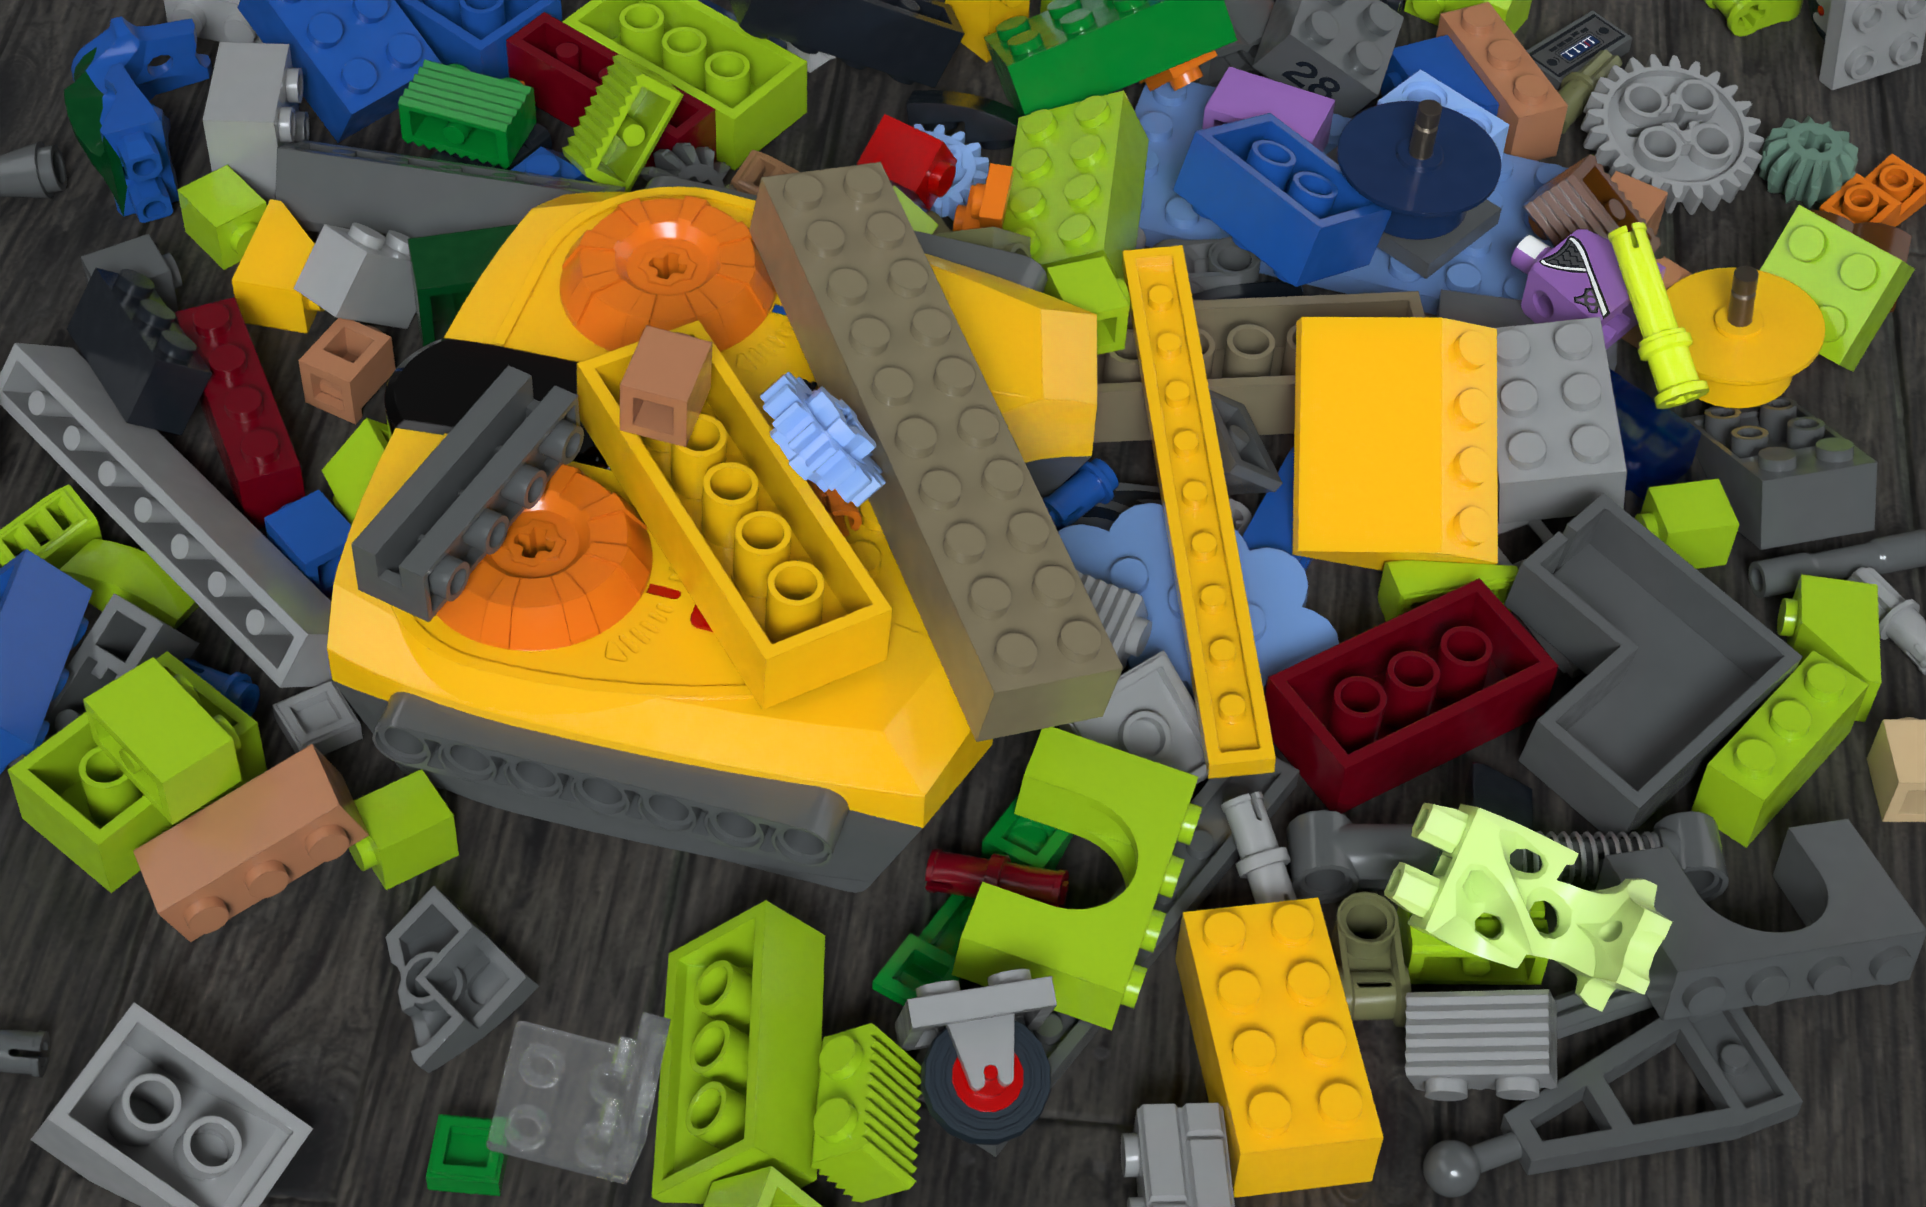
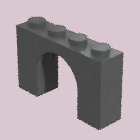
(1853, 938)

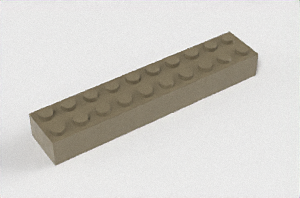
(956, 489)

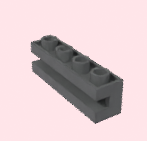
(467, 495)

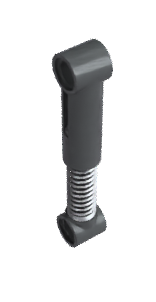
(1339, 857)

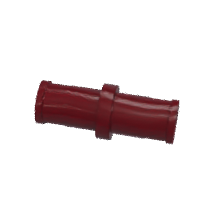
(964, 875)

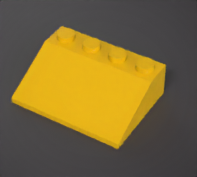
(1395, 441)

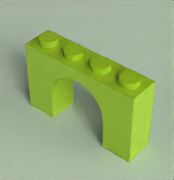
(1134, 815)

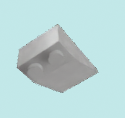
(169, 1123)

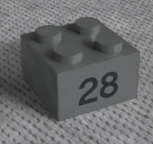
(1330, 48)

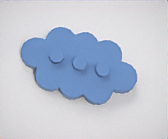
(1139, 559)

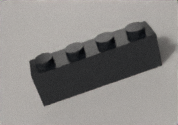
(897, 37)

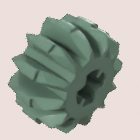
(1807, 161)

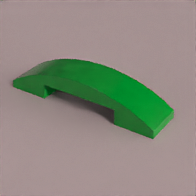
(934, 952)

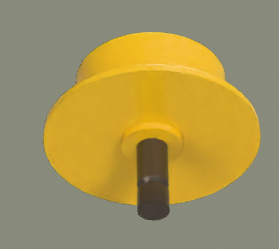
(1746, 332)

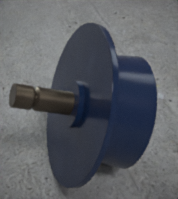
(1419, 164)

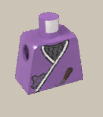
(1575, 282)

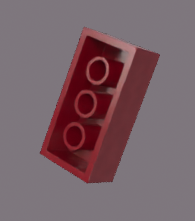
(1408, 696)

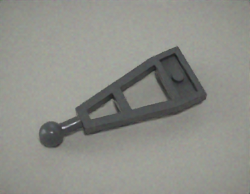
(1721, 1052)

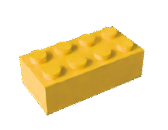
(1278, 1046)

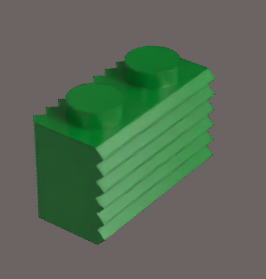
(467, 113)

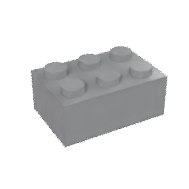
(1555, 421)

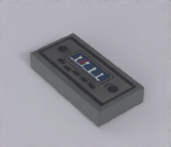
(1576, 44)

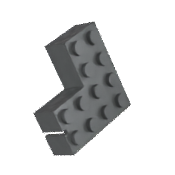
(1664, 661)

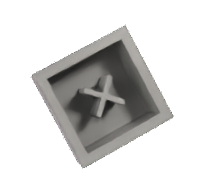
(254, 111)

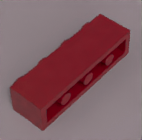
(568, 67)
(243, 412)

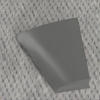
(452, 979)

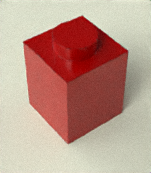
(912, 160)

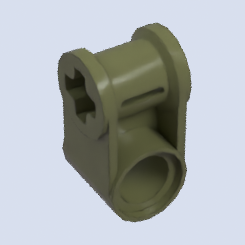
(1371, 969)

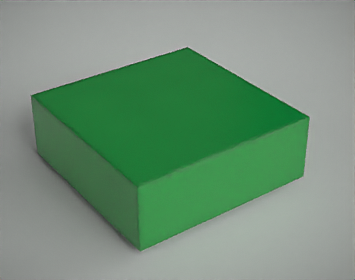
(461, 1158)

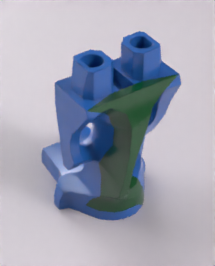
(113, 111)

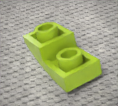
(132, 575)

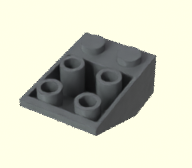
(1787, 473)

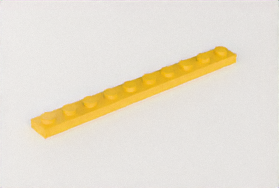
(1198, 516)

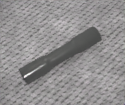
(1883, 554)

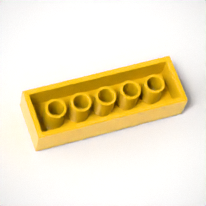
(743, 534)

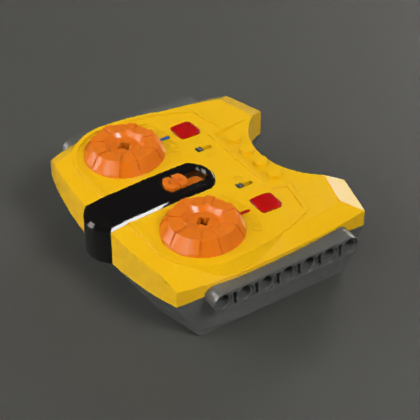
(576, 658)

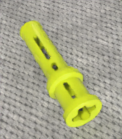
(1663, 342)

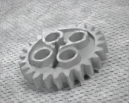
(1673, 131)

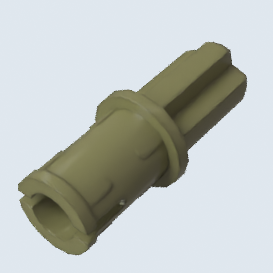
(1578, 85)

